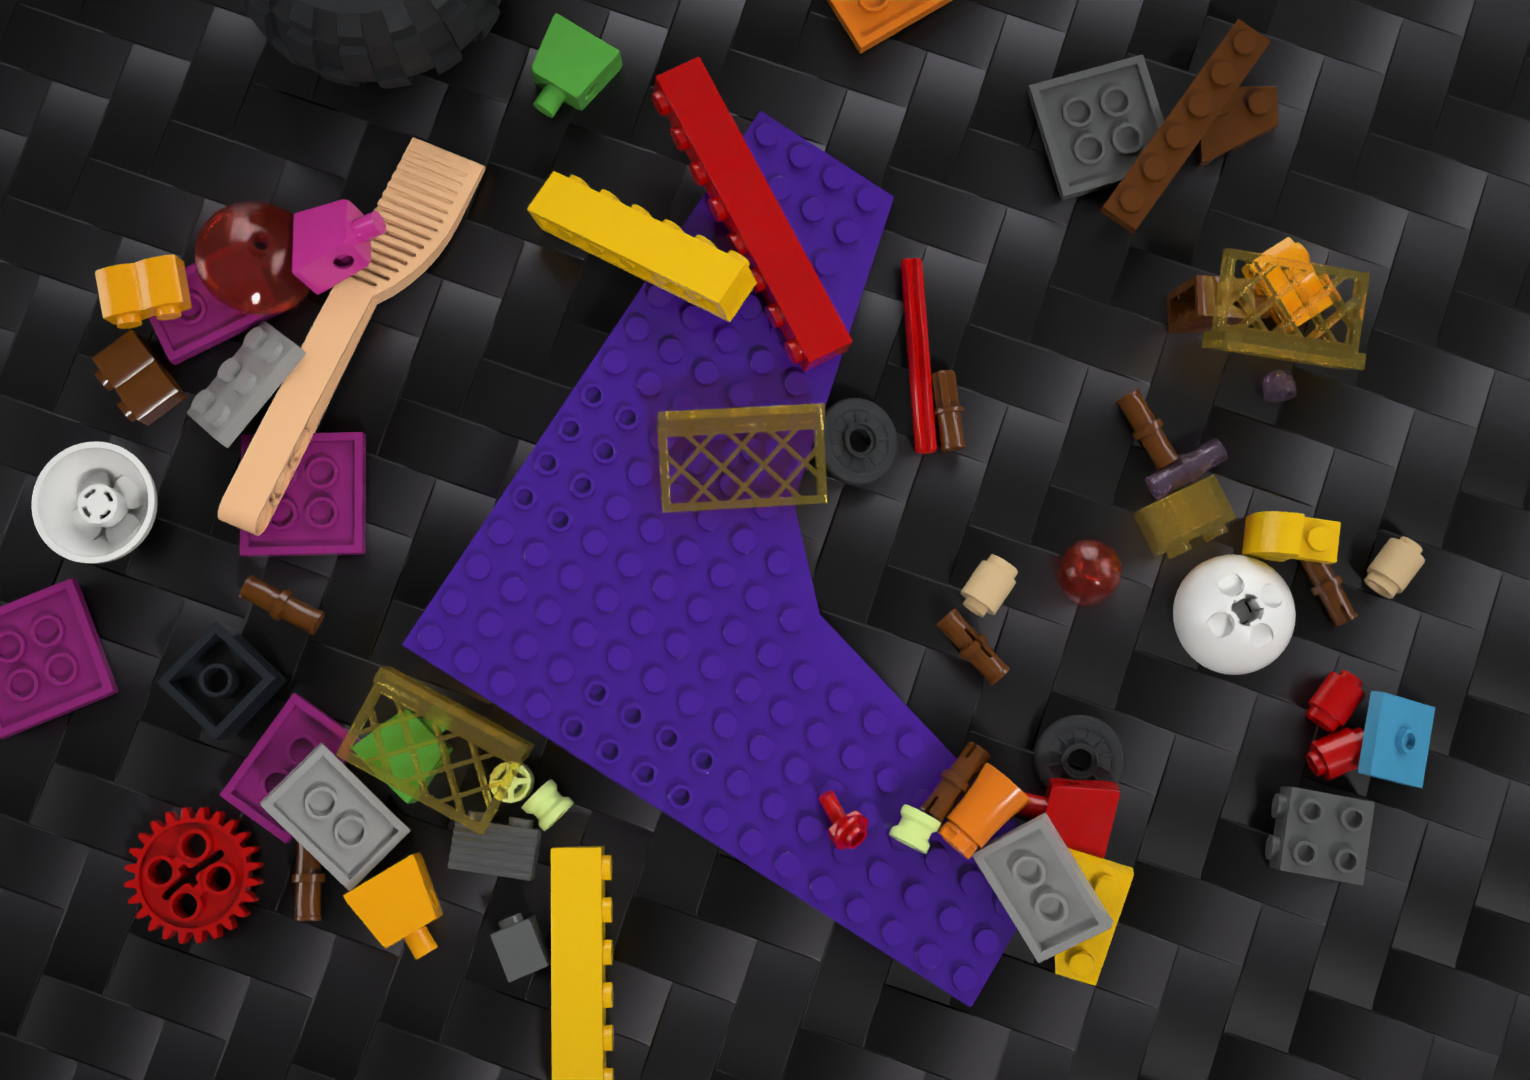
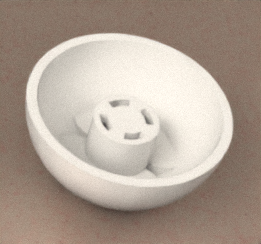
(76, 495)
(1212, 608)

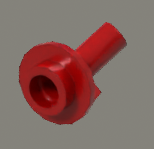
(846, 830)

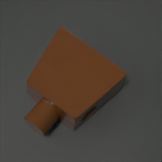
(1193, 305)

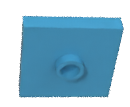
(1396, 739)

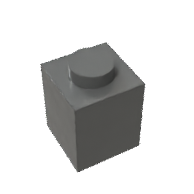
(520, 946)

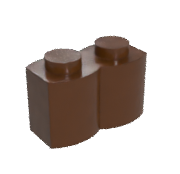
(138, 378)

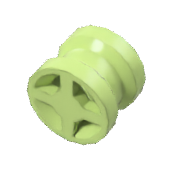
(526, 781)
(547, 805)
(915, 828)

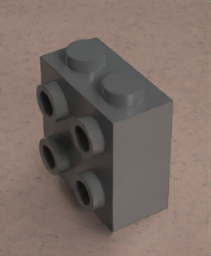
(1320, 834)

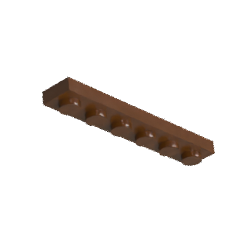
(1185, 126)

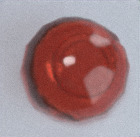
(1090, 572)

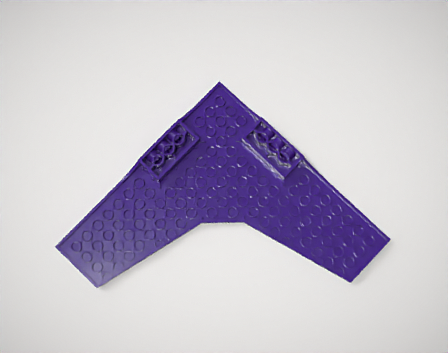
(694, 639)

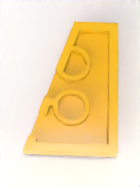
(1111, 884)

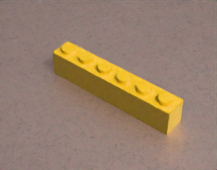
(643, 245)
(580, 963)

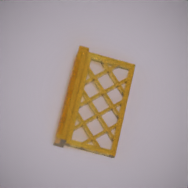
(1275, 343)
(735, 421)
(451, 716)

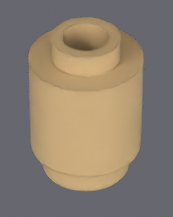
(1394, 566)
(989, 586)

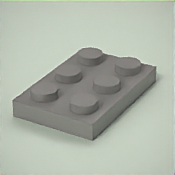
(245, 383)
(334, 816)
(1042, 888)

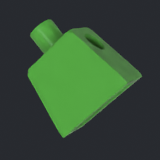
(572, 66)
(402, 764)

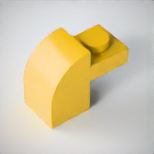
(1290, 536)

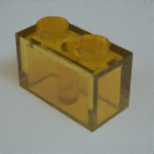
(1185, 516)

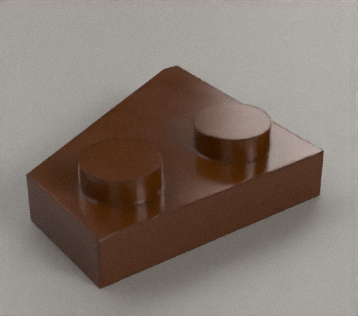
(1246, 115)

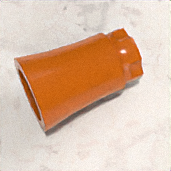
(982, 811)

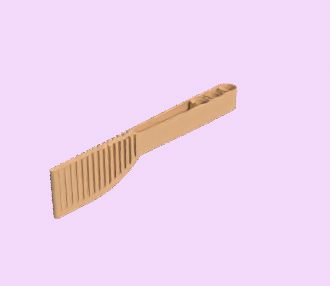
(420, 218)

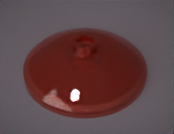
(241, 273)

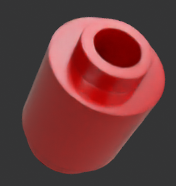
(1335, 700)
(1335, 753)

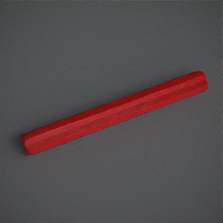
(918, 356)

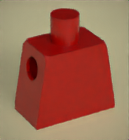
(1079, 811)

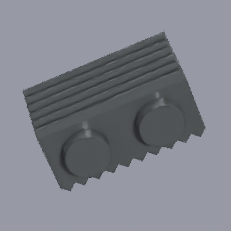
(502, 851)

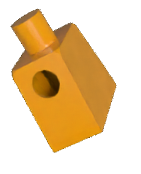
(399, 905)

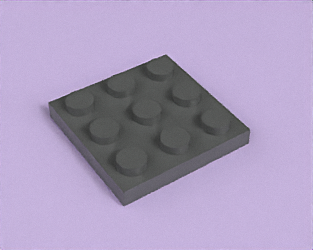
(1096, 123)

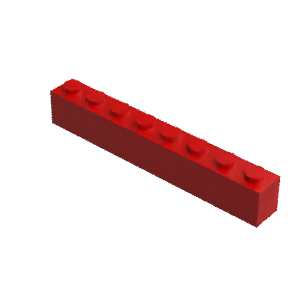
(750, 214)

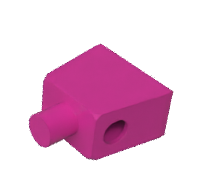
(333, 243)

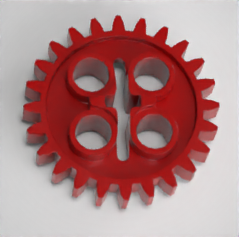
(214, 904)

